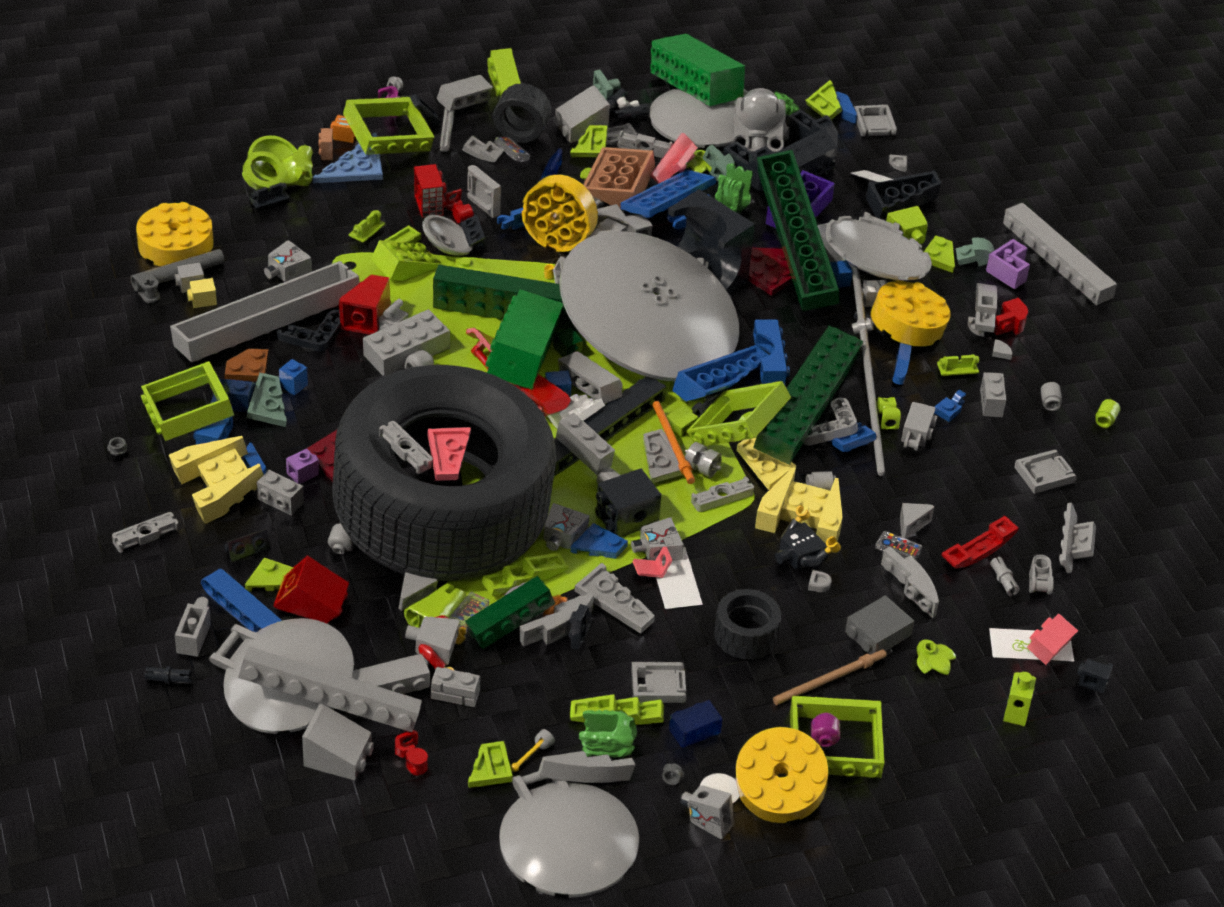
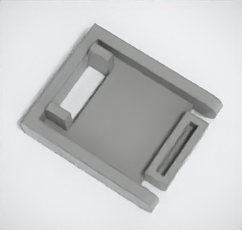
(875, 125)
(484, 191)
(1047, 468)
(662, 681)

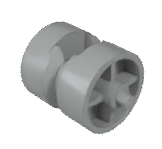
(703, 459)

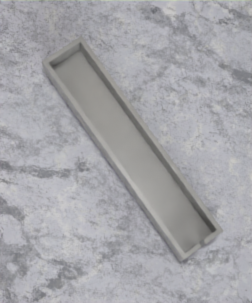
(263, 311)

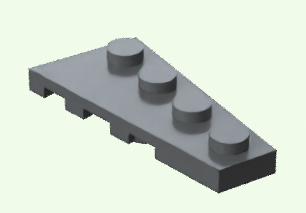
(615, 598)

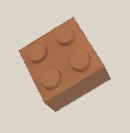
(326, 143)

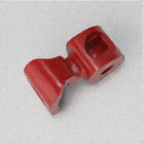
(460, 211)
(415, 757)

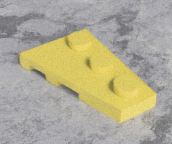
(764, 466)

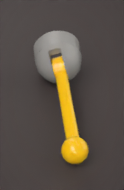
(542, 740)

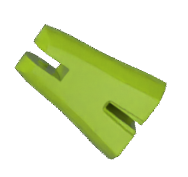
(440, 602)

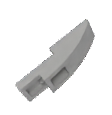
(985, 307)
(916, 580)
(556, 625)

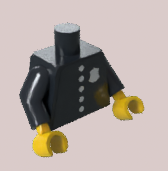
(802, 545)

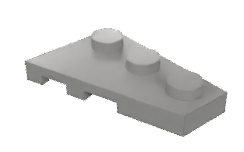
(660, 456)

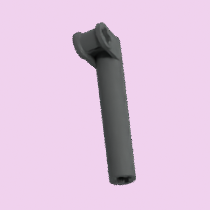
(148, 281)

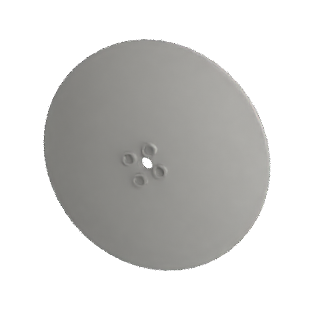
(612, 304)

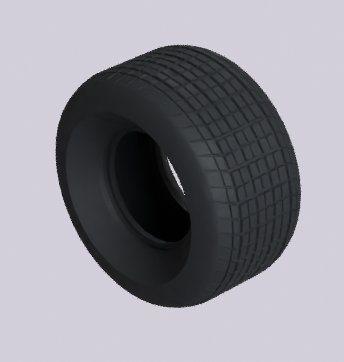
(433, 527)

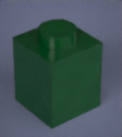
(567, 342)

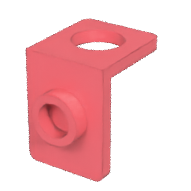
(653, 568)

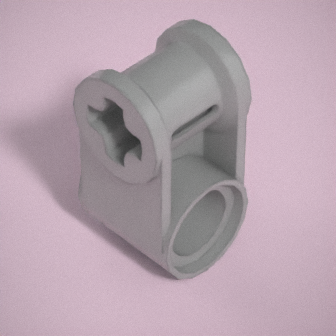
(1041, 575)

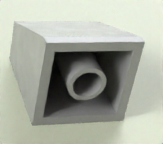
(580, 112)
(336, 744)

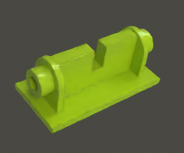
(368, 227)
(953, 366)

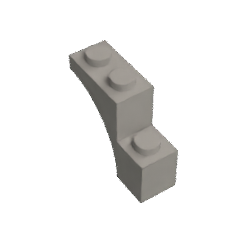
(634, 223)

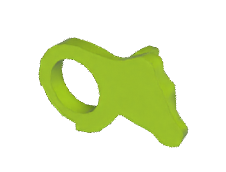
(292, 170)

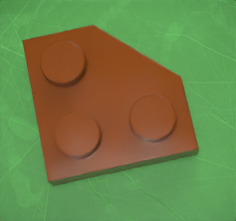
(247, 365)

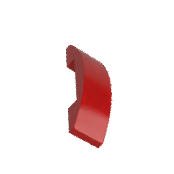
(983, 545)

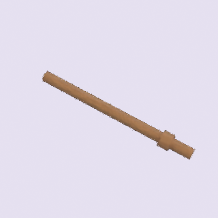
(864, 662)

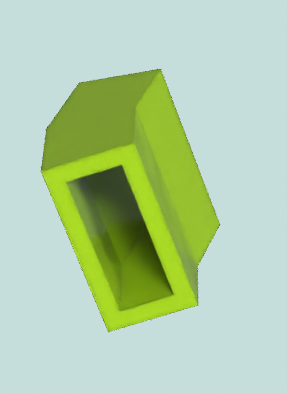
(681, 420)

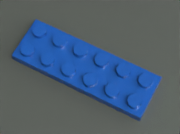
(667, 193)

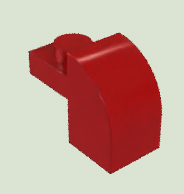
(1012, 317)

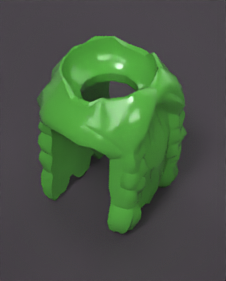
(734, 188)
(608, 733)

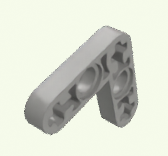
(837, 428)

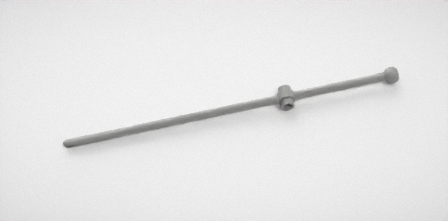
(862, 328)

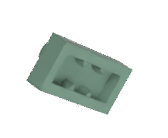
(603, 85)

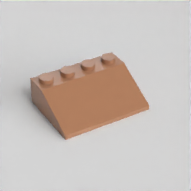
(620, 174)

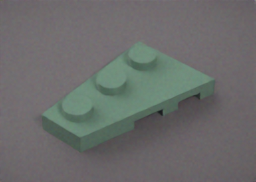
(267, 401)

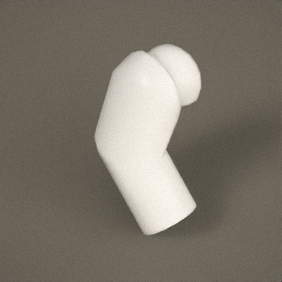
(623, 104)

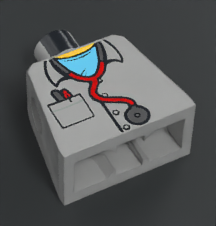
(288, 262)
(564, 527)
(655, 537)
(710, 810)

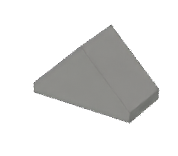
(914, 517)
(415, 589)

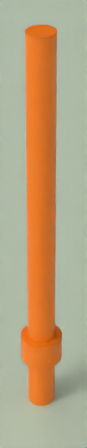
(684, 466)

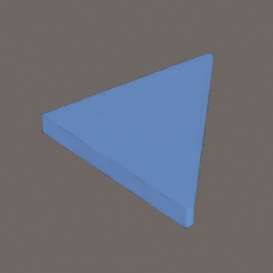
(352, 167)

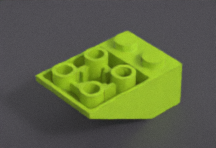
(403, 259)

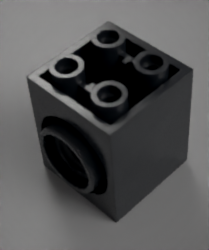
(628, 503)

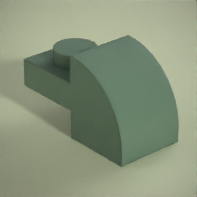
(717, 161)
(978, 251)

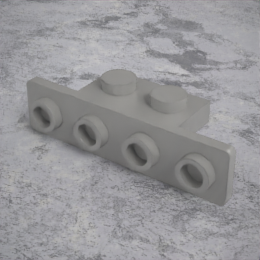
(1078, 539)

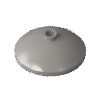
(446, 235)

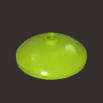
(272, 144)

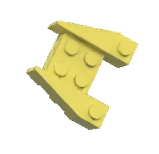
(221, 470)
(787, 495)

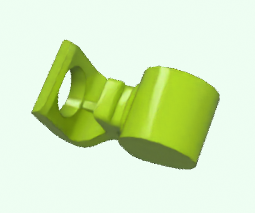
(888, 409)

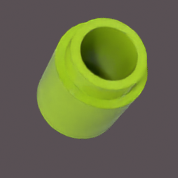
(1107, 413)

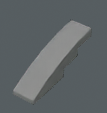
(580, 768)

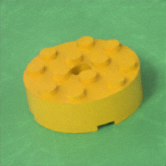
(559, 212)
(174, 233)
(910, 313)
(775, 753)

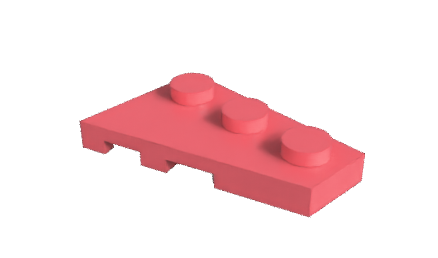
(447, 451)

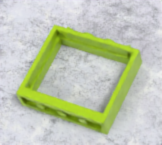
(360, 108)
(178, 384)
(765, 397)
(846, 710)

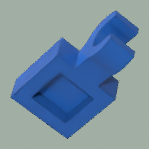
(514, 221)
(951, 408)

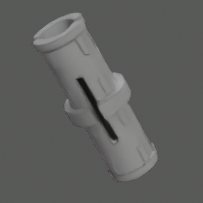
(1005, 576)

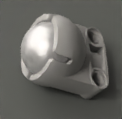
(759, 119)

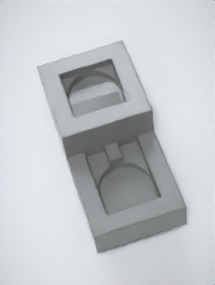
(478, 149)

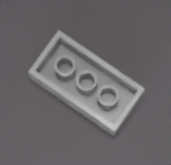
(392, 345)

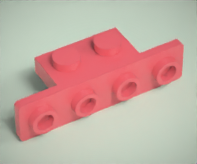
(675, 159)

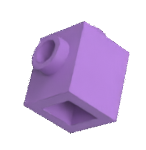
(302, 466)

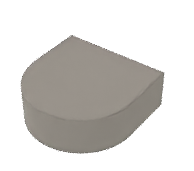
(819, 582)

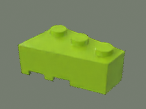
(502, 70)

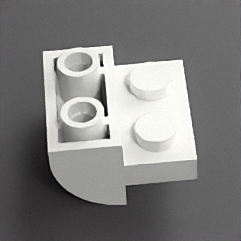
(580, 405)

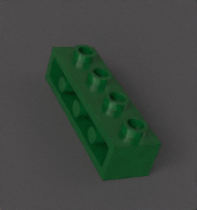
(509, 612)

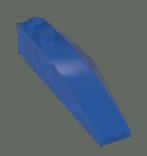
(717, 373)

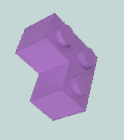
(1009, 264)

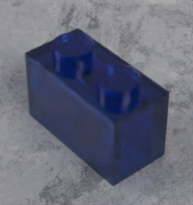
(695, 723)

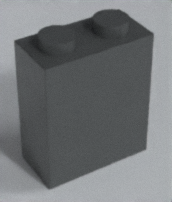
(879, 626)

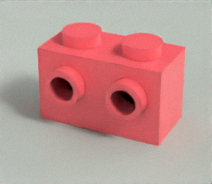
(1051, 639)

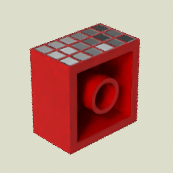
(429, 190)

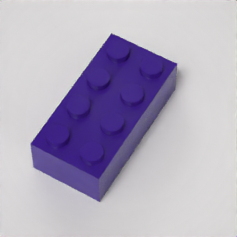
(818, 191)

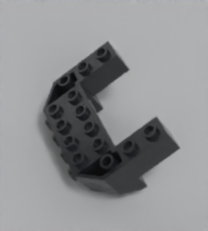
(813, 151)

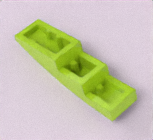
(542, 566)
(642, 712)

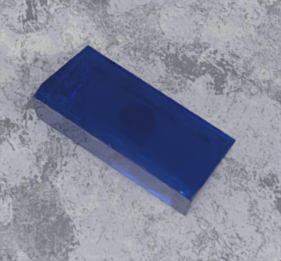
(553, 165)

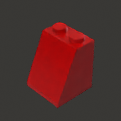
(365, 304)
(312, 591)

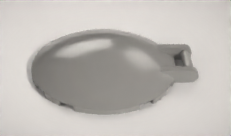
(704, 124)
(877, 248)
(296, 639)
(568, 837)

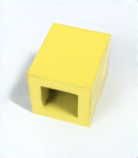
(202, 293)

